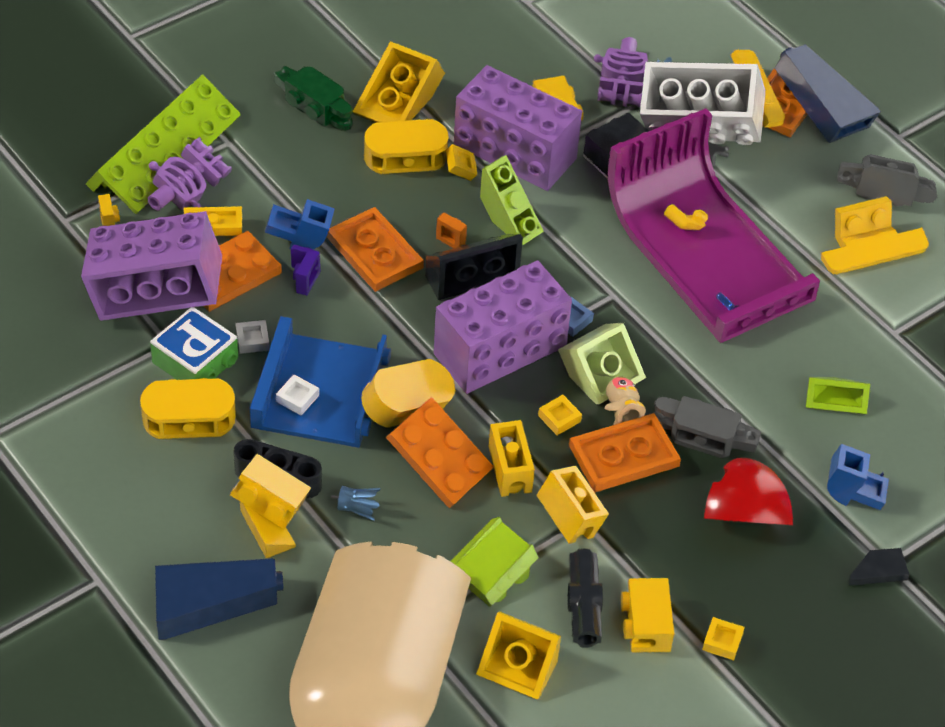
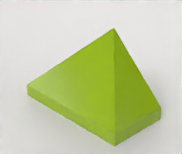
(837, 394)

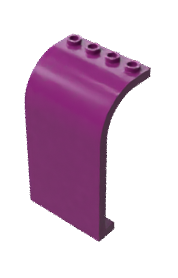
(722, 257)

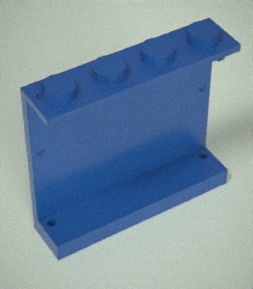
(334, 368)

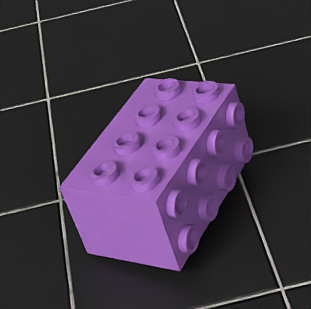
(516, 120)
(152, 266)
(501, 326)

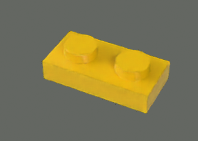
(224, 220)

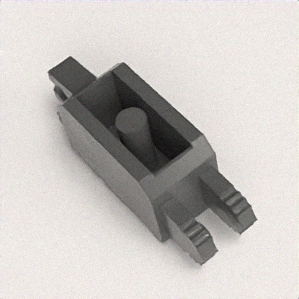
(887, 177)
(705, 426)

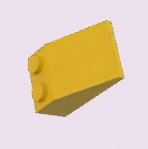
(399, 85)

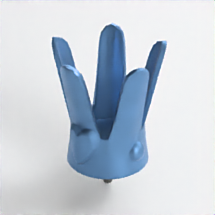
(356, 501)

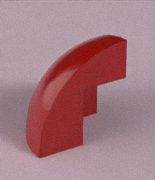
(749, 494)

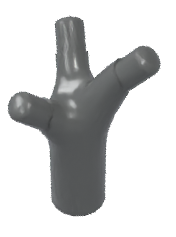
(715, 149)

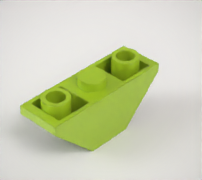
(507, 200)

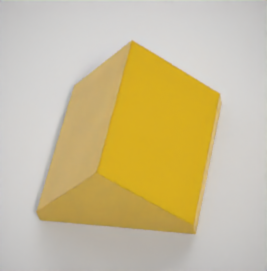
(519, 655)

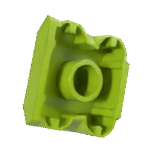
(495, 561)

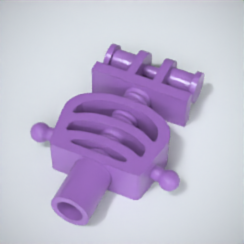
(622, 73)
(184, 178)

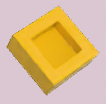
(461, 162)
(108, 212)
(560, 415)
(723, 638)

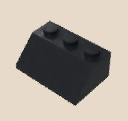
(473, 264)

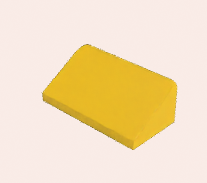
(268, 535)

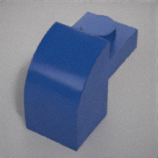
(302, 229)
(852, 480)

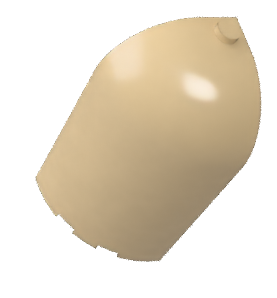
(378, 639)

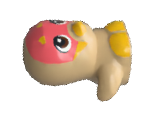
(624, 400)

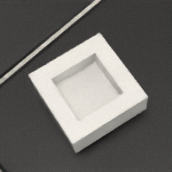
(297, 394)

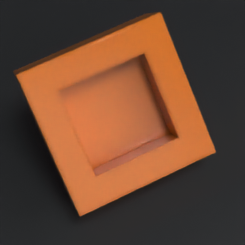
(451, 230)

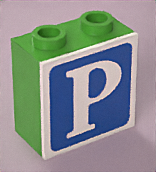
(194, 347)

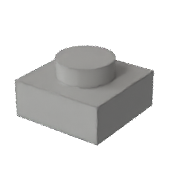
(252, 336)

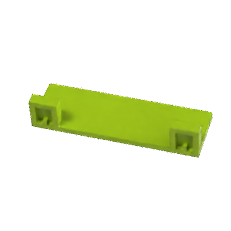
(193, 114)

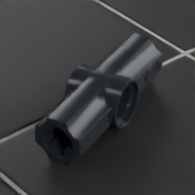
(585, 598)

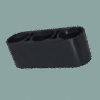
(298, 465)

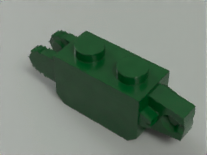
(315, 96)

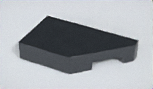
(880, 567)

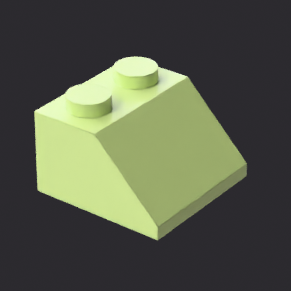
(600, 358)

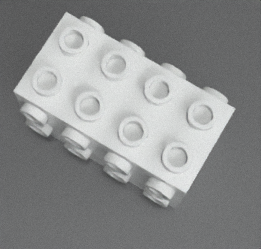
(727, 91)

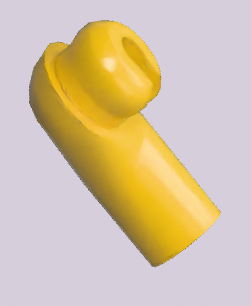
(684, 221)

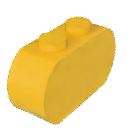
(405, 146)
(404, 388)
(188, 408)

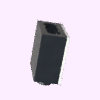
(600, 140)

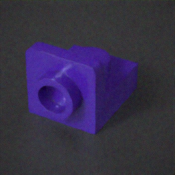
(306, 268)

